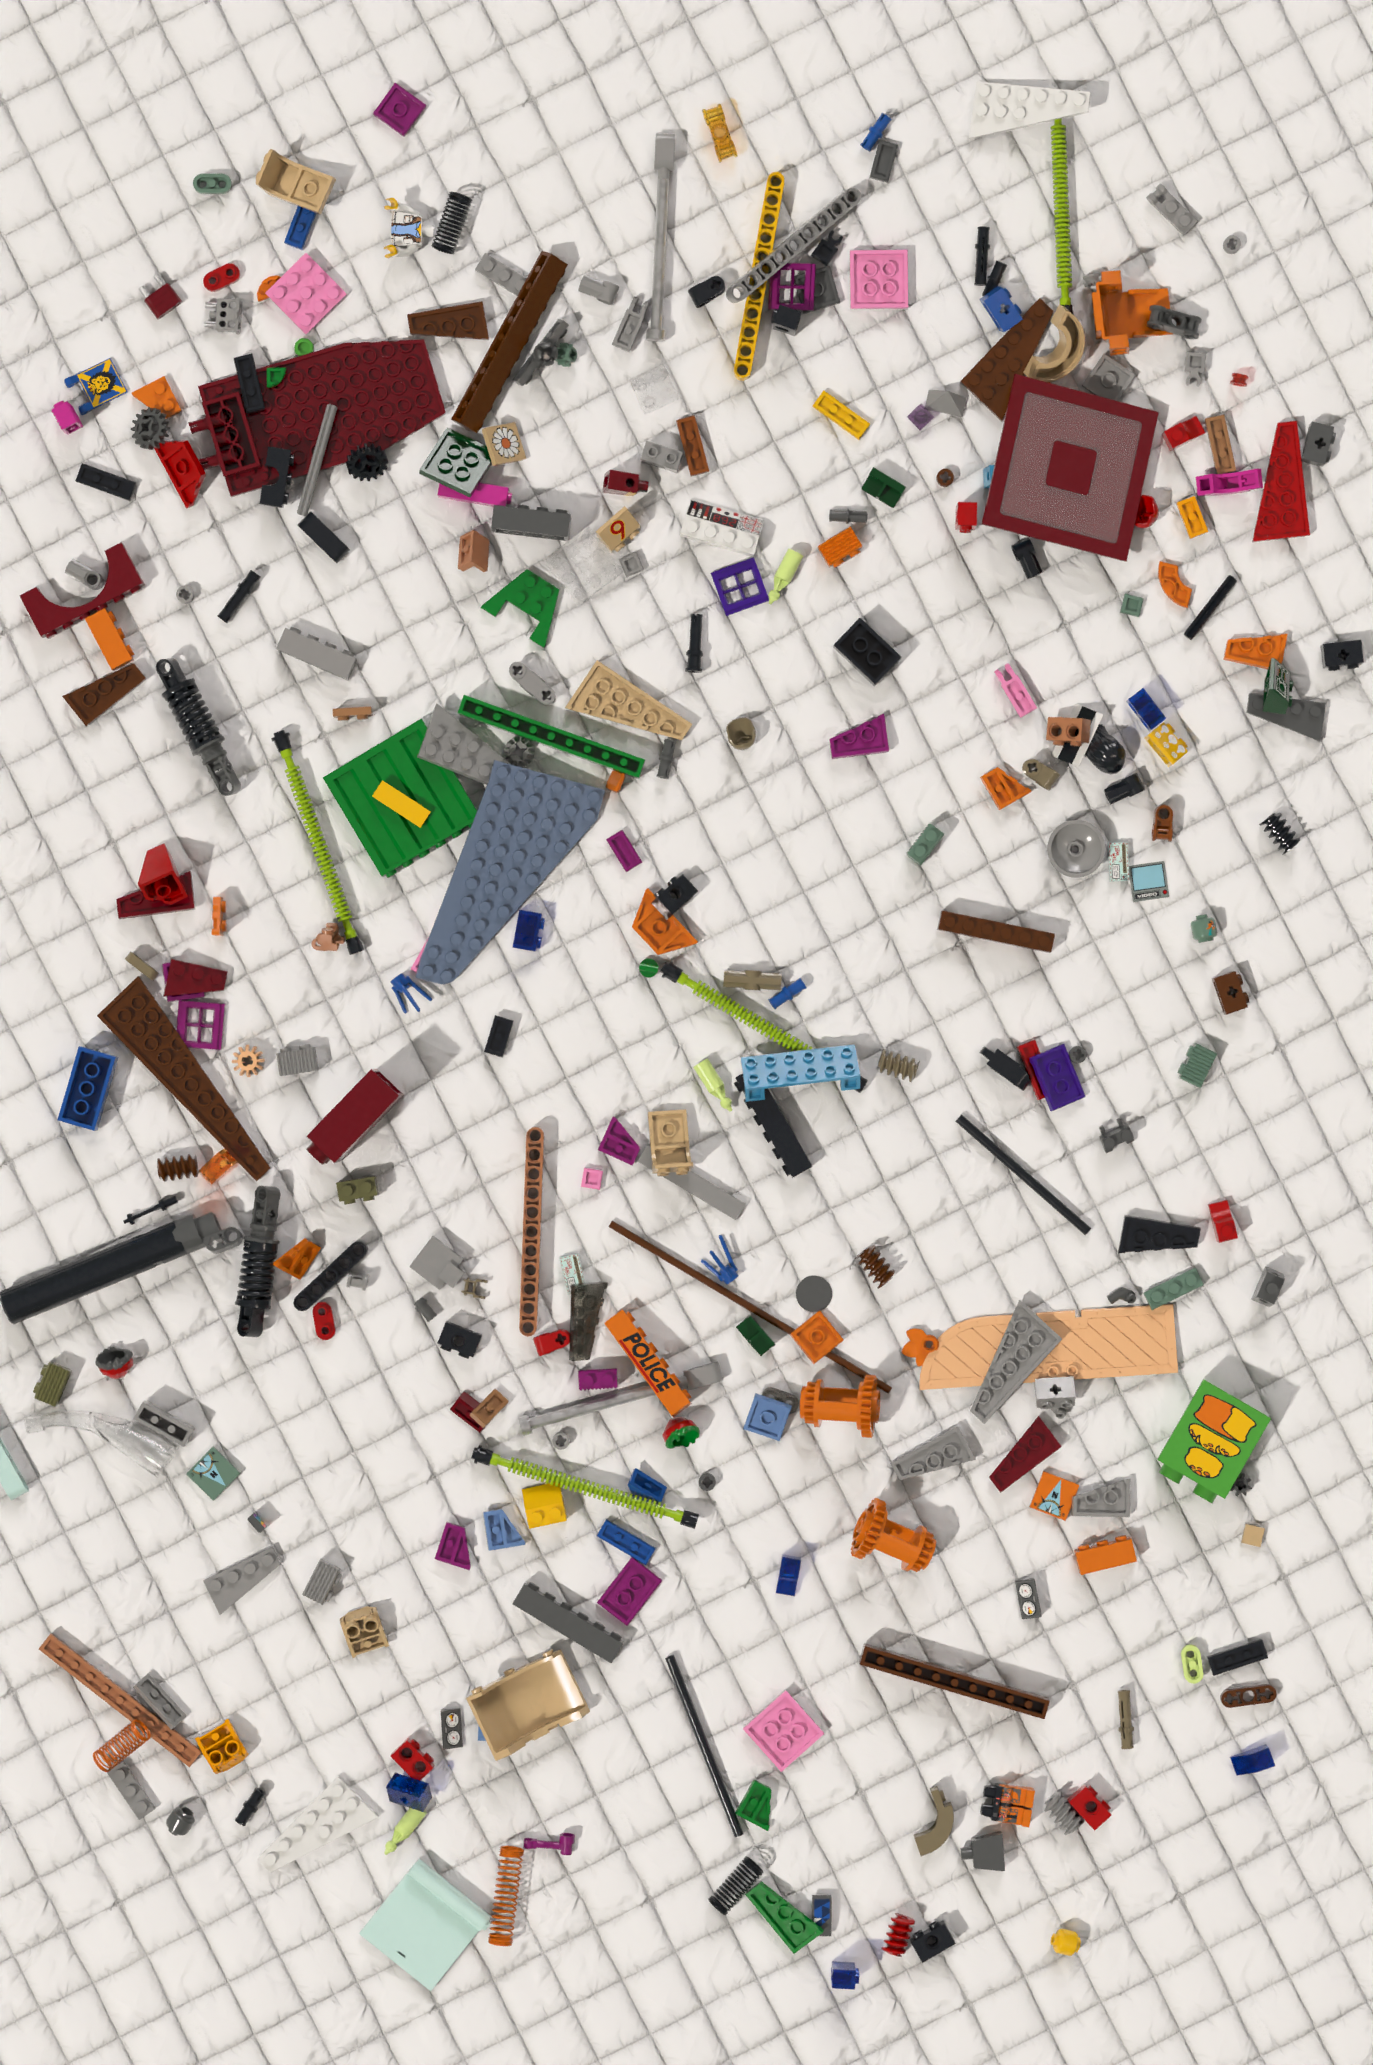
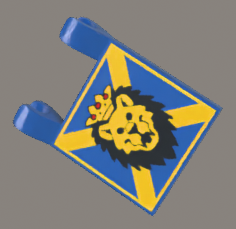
(99, 383)

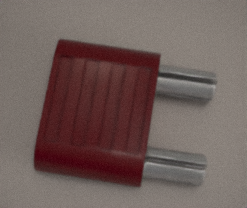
(162, 300)

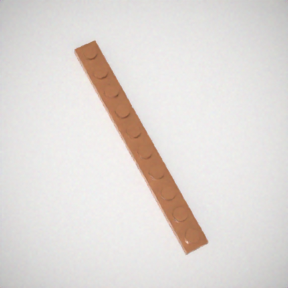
(119, 1699)

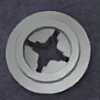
(510, 748)

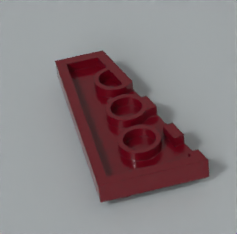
(137, 906)
(1026, 1454)

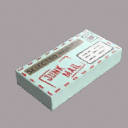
(1118, 861)
(571, 1271)

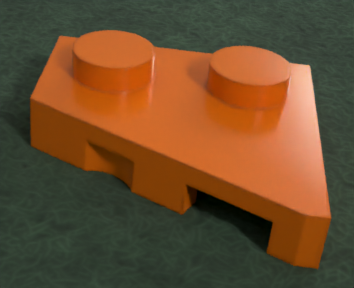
(1003, 788)
(219, 924)

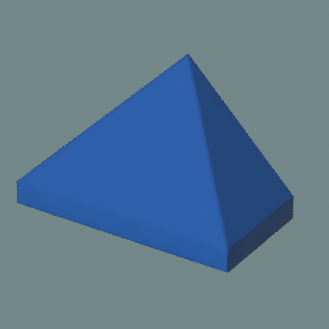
(646, 1487)

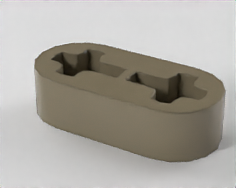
(142, 966)

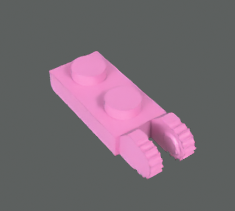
(1016, 692)

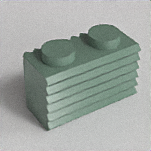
(925, 844)
(1197, 1065)

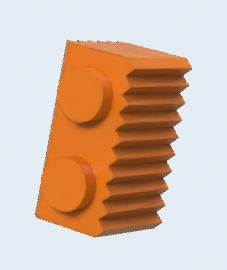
(840, 547)

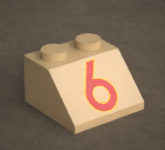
(618, 530)

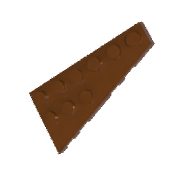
(993, 375)

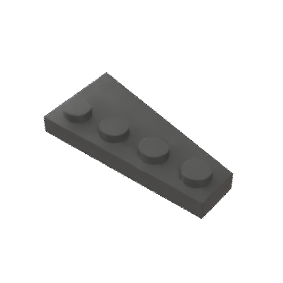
(1301, 717)

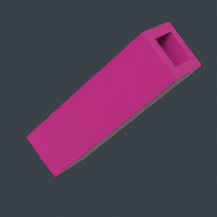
(484, 495)

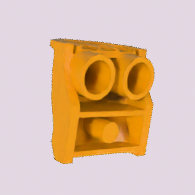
(222, 1747)

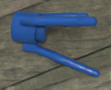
(401, 984)
(728, 1273)

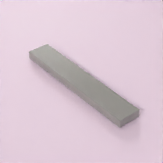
(700, 1188)

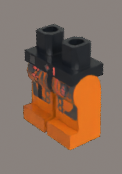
(1002, 1805)

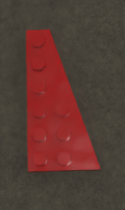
(1283, 498)

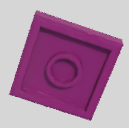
(399, 109)

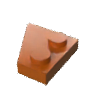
(158, 396)
(298, 1258)

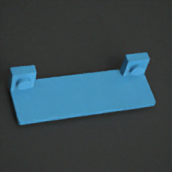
(800, 1068)

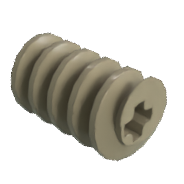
(897, 1065)

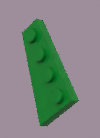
(784, 1918)

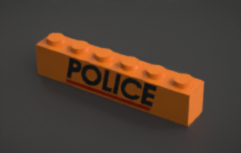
(646, 1361)

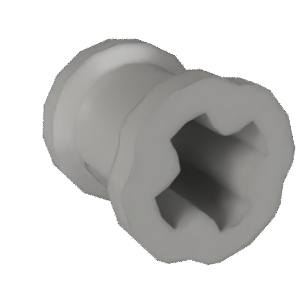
(357, 1280)

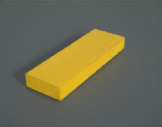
(841, 415)
(401, 804)

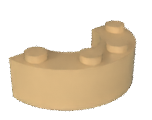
(1065, 355)

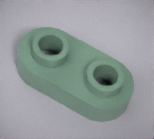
(213, 182)

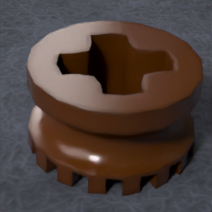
(940, 481)

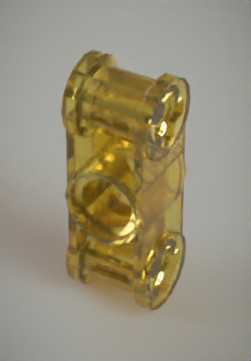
(716, 120)

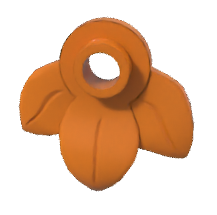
(917, 1345)

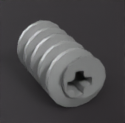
(1063, 1813)

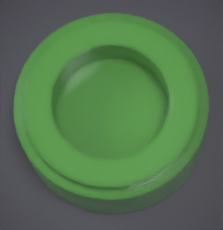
(303, 346)

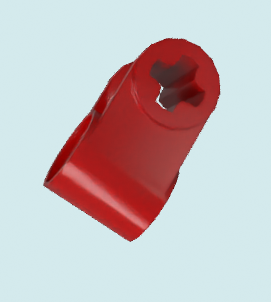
(549, 1343)

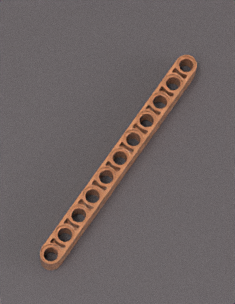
(527, 1240)

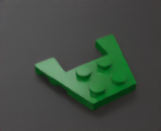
(531, 596)

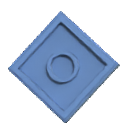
(767, 1417)

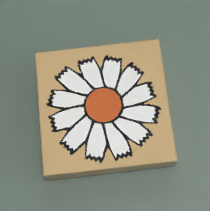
(503, 444)

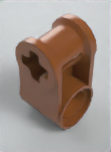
(1162, 825)

